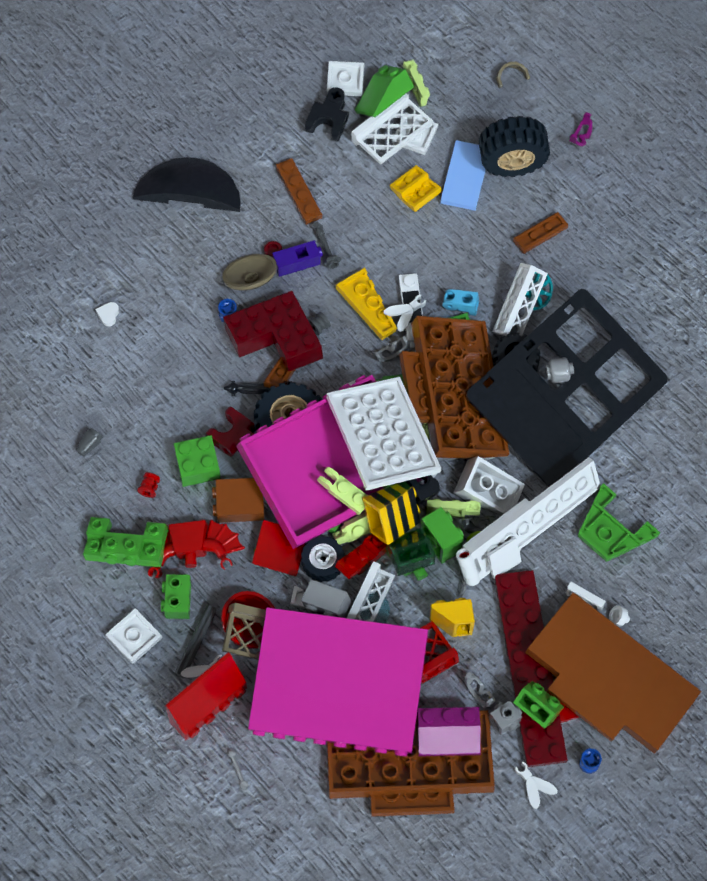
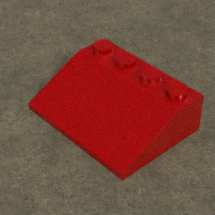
(206, 697)

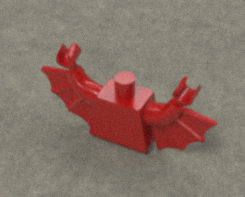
(195, 539)

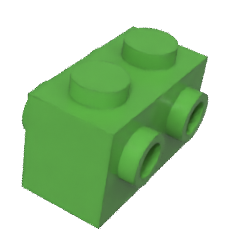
(177, 596)
(538, 704)

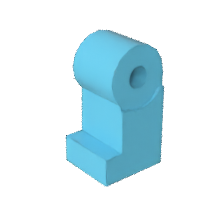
(461, 301)

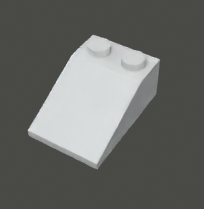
(489, 486)

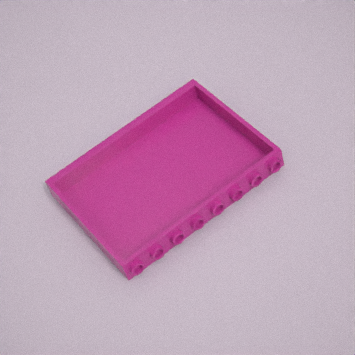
(289, 461)
(338, 681)

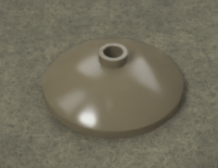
(249, 272)

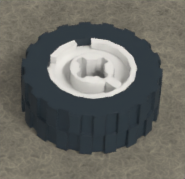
(314, 565)

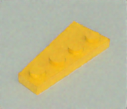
(363, 298)

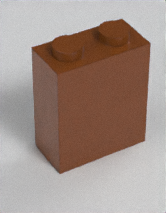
(238, 500)

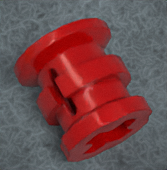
(149, 485)

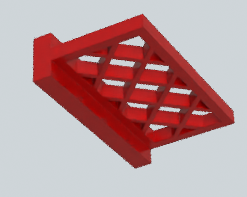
(441, 661)

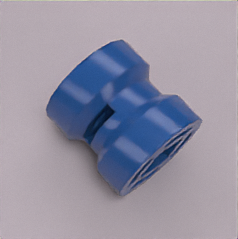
(226, 307)
(591, 756)

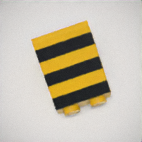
(392, 511)

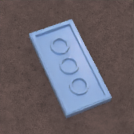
(464, 177)

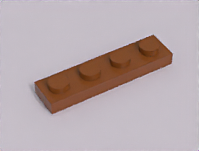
(299, 191)

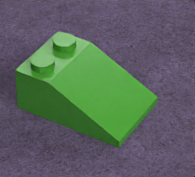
(383, 90)

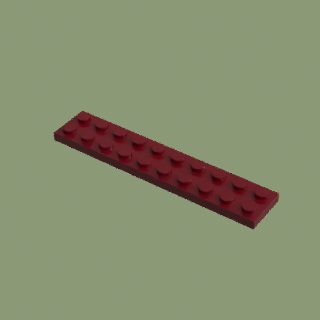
(521, 626)

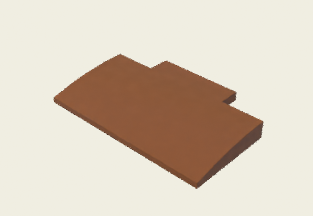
(445, 366)
(610, 676)
(412, 782)

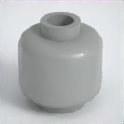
(559, 370)

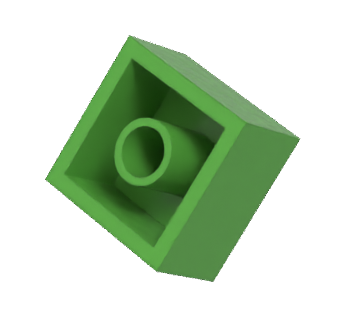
(197, 461)
(443, 534)

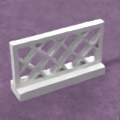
(372, 124)

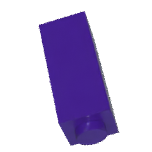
(297, 258)

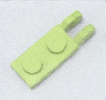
(343, 490)

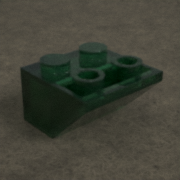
(411, 552)

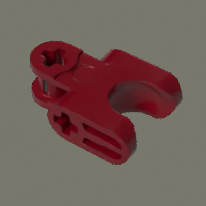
(229, 440)

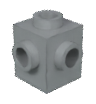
(505, 717)

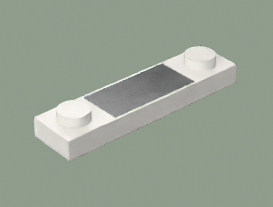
(409, 290)

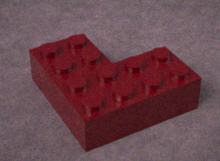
(278, 323)

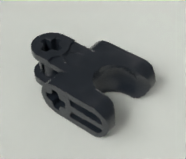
(329, 113)

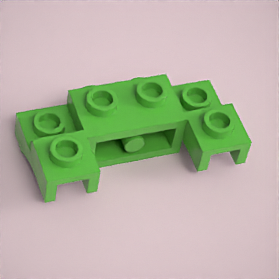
(125, 548)

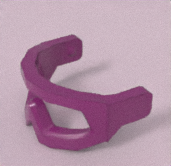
(587, 121)

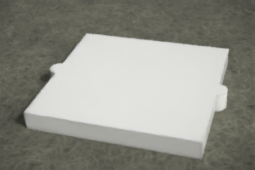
(504, 557)

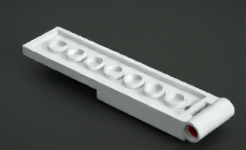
(528, 519)

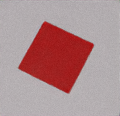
(275, 551)

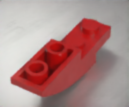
(362, 557)

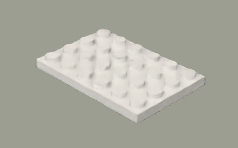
(383, 433)

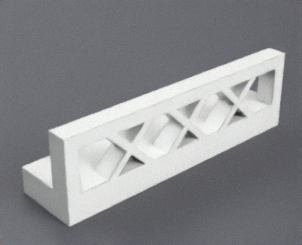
(516, 300)
(366, 590)

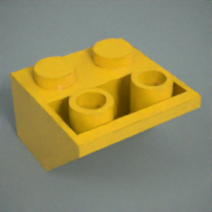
(453, 616)

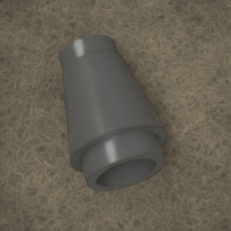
(88, 442)

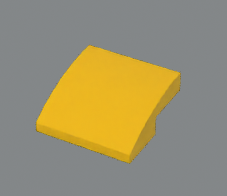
(415, 188)

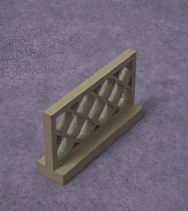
(244, 613)

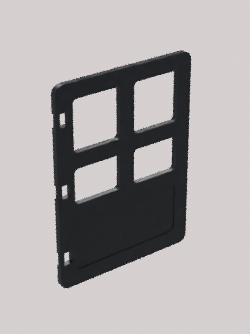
(537, 417)

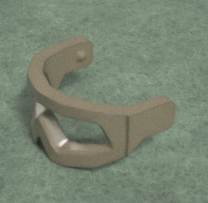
(519, 66)

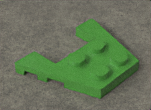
(608, 535)

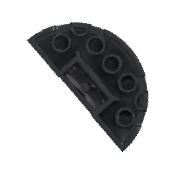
(189, 181)

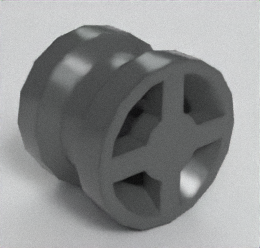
(319, 323)

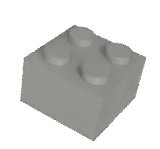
(326, 600)

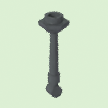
(332, 260)

